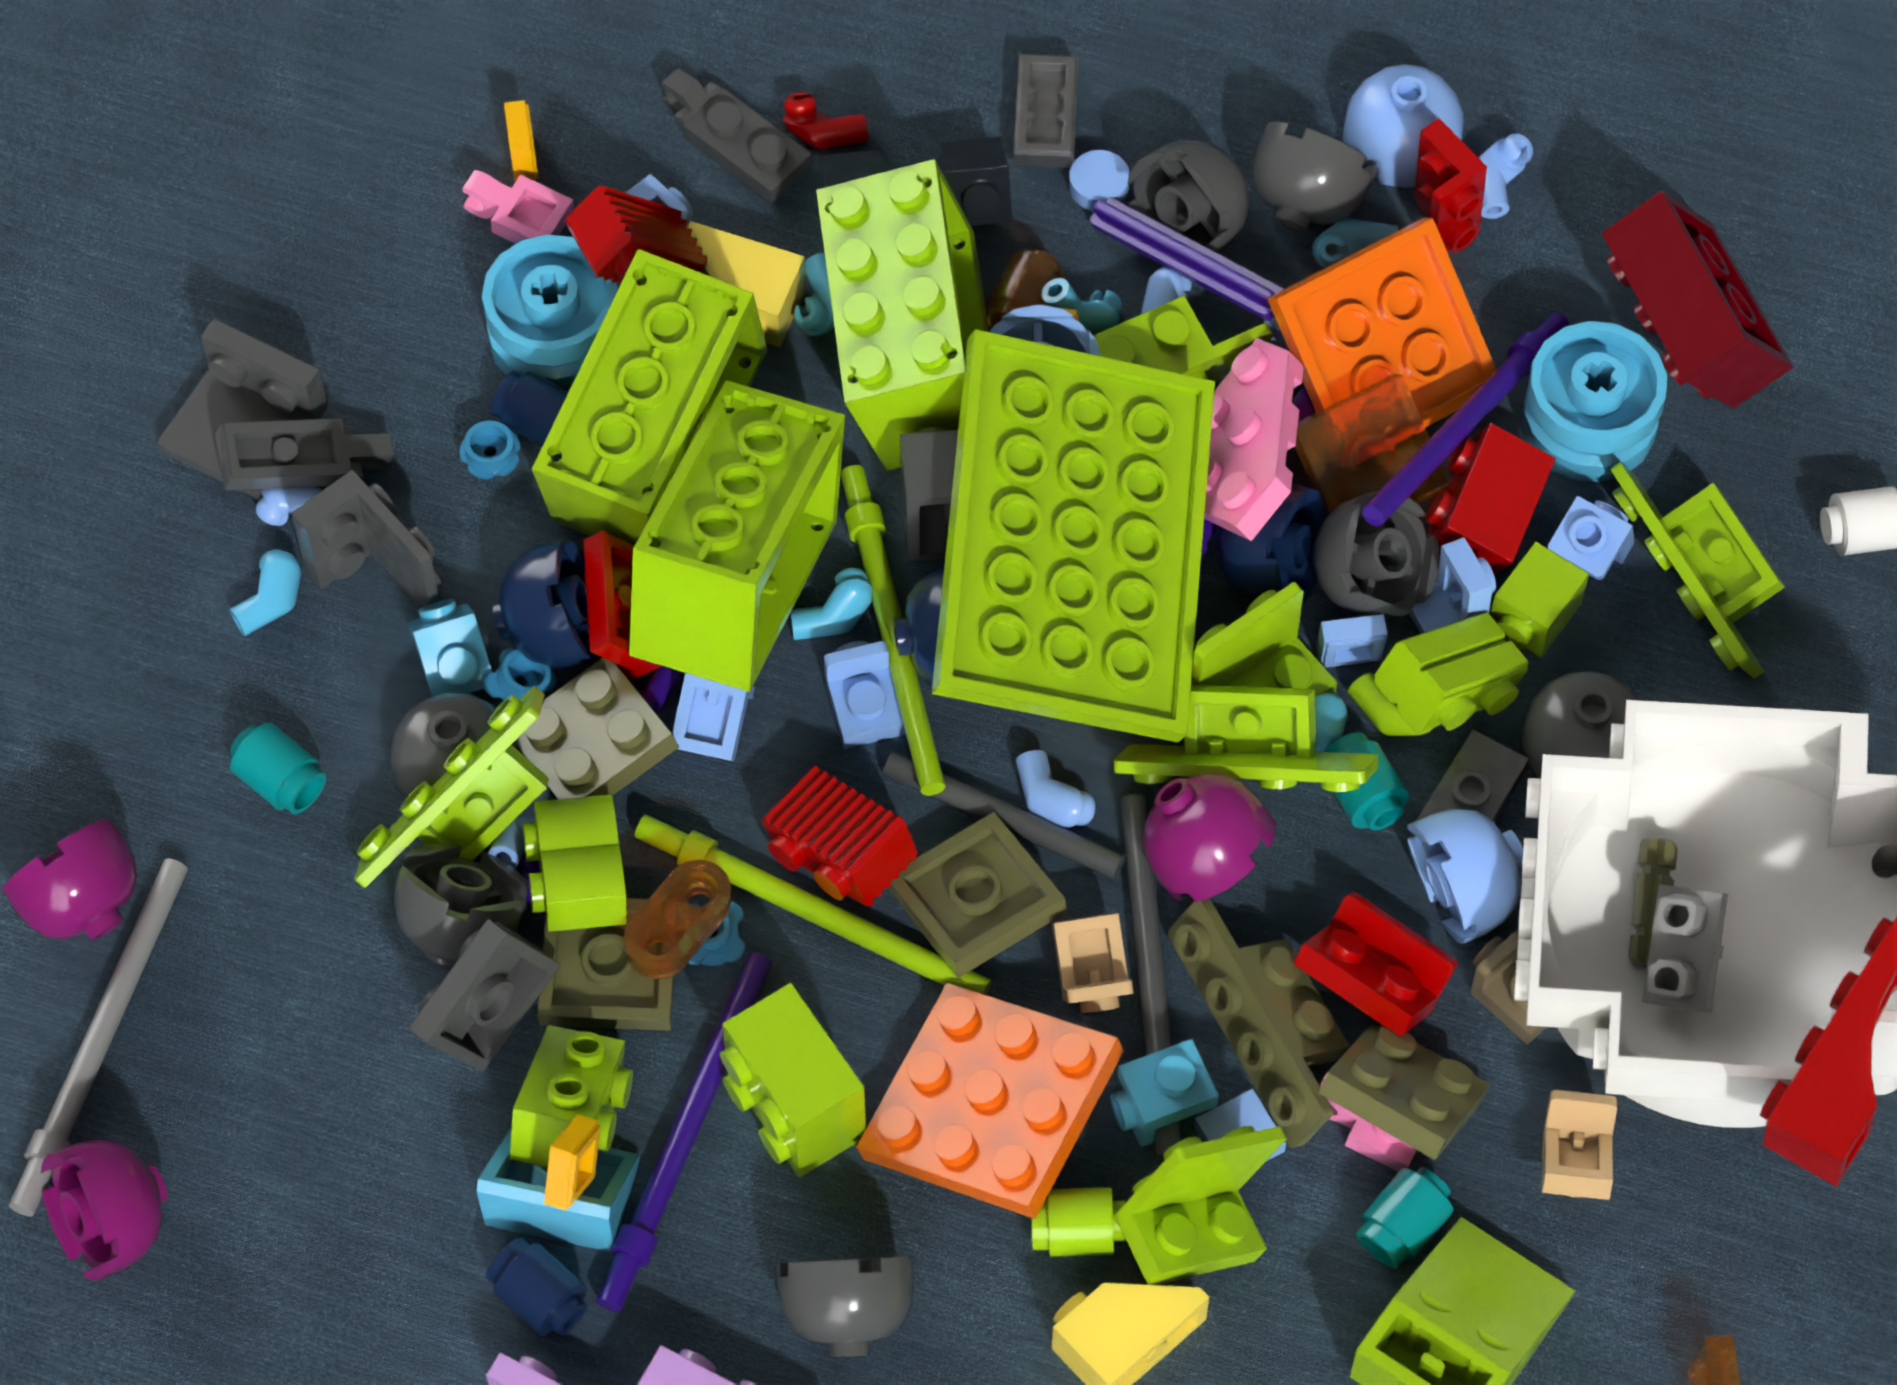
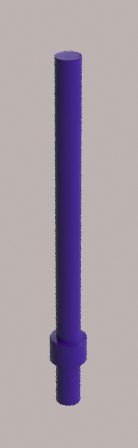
(1462, 421)
(636, 1240)

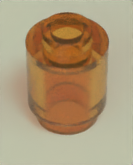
(1022, 283)

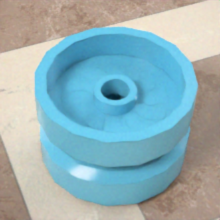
(544, 308)
(1594, 399)

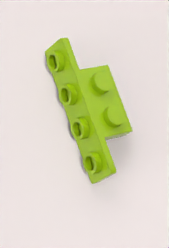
(1175, 342)
(1713, 556)
(1253, 736)
(475, 798)

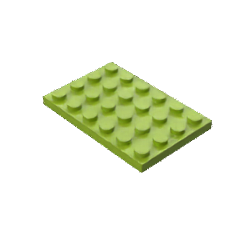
(1075, 537)

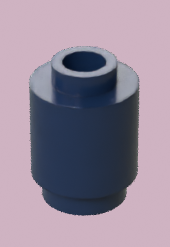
(528, 404)
(537, 1288)

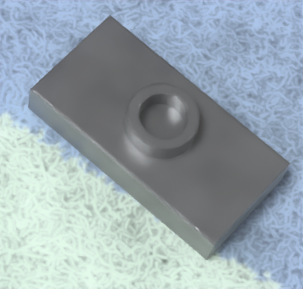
(1046, 111)
(1478, 778)

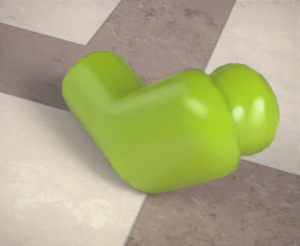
(1379, 709)

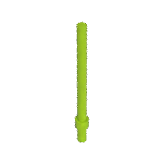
(867, 528)
(805, 904)

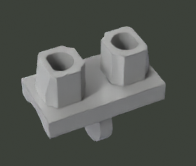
(1685, 948)

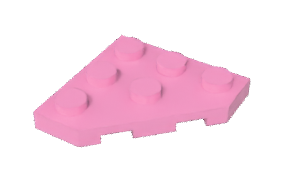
(1251, 437)

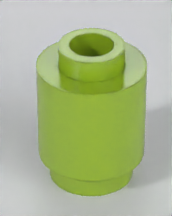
(1078, 1222)

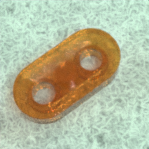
(674, 921)

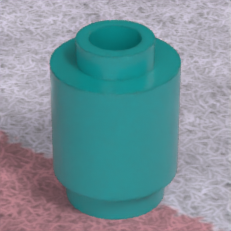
(277, 768)
(1378, 800)
(1405, 1216)

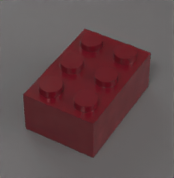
(1695, 301)

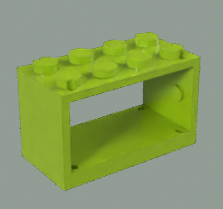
(901, 300)
(645, 394)
(736, 535)

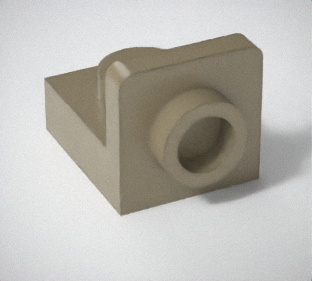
(1495, 986)

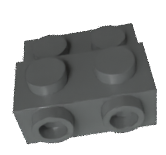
(484, 995)

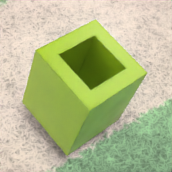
(1538, 599)

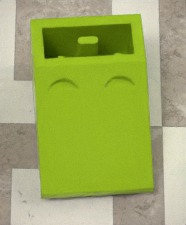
(1462, 1317)

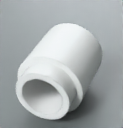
(1861, 521)

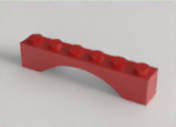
(1832, 1098)

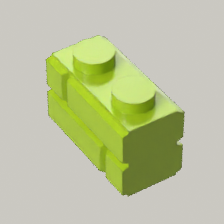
(1452, 673)

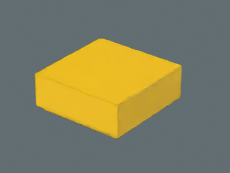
(521, 140)
(572, 1162)

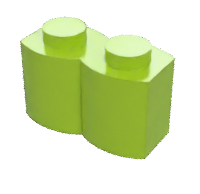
(578, 863)

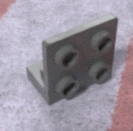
(242, 385)
(358, 521)

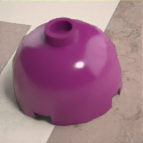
(1204, 834)
(76, 885)
(103, 1205)

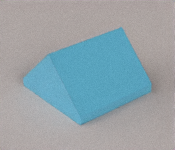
(514, 1195)

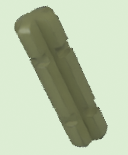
(1657, 859)

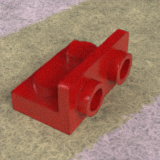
(1449, 185)
(609, 602)
(1377, 964)

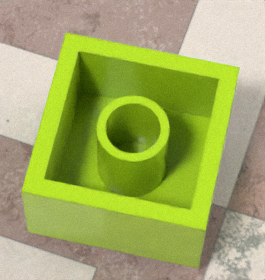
(792, 1081)

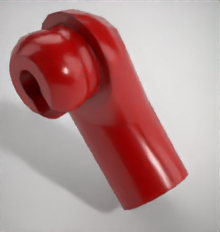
(819, 130)

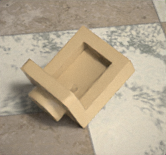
(1091, 961)
(1578, 1144)

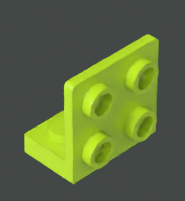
(1261, 648)
(1191, 1210)

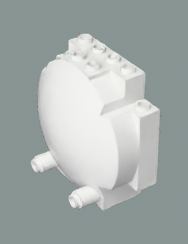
(1760, 811)

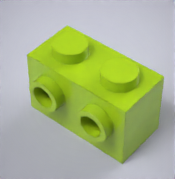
(568, 1077)

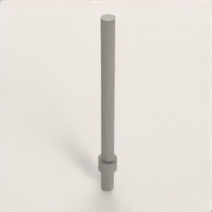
(98, 1037)

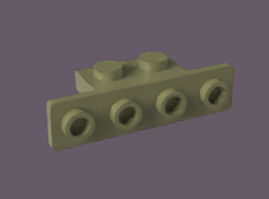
(1266, 1014)

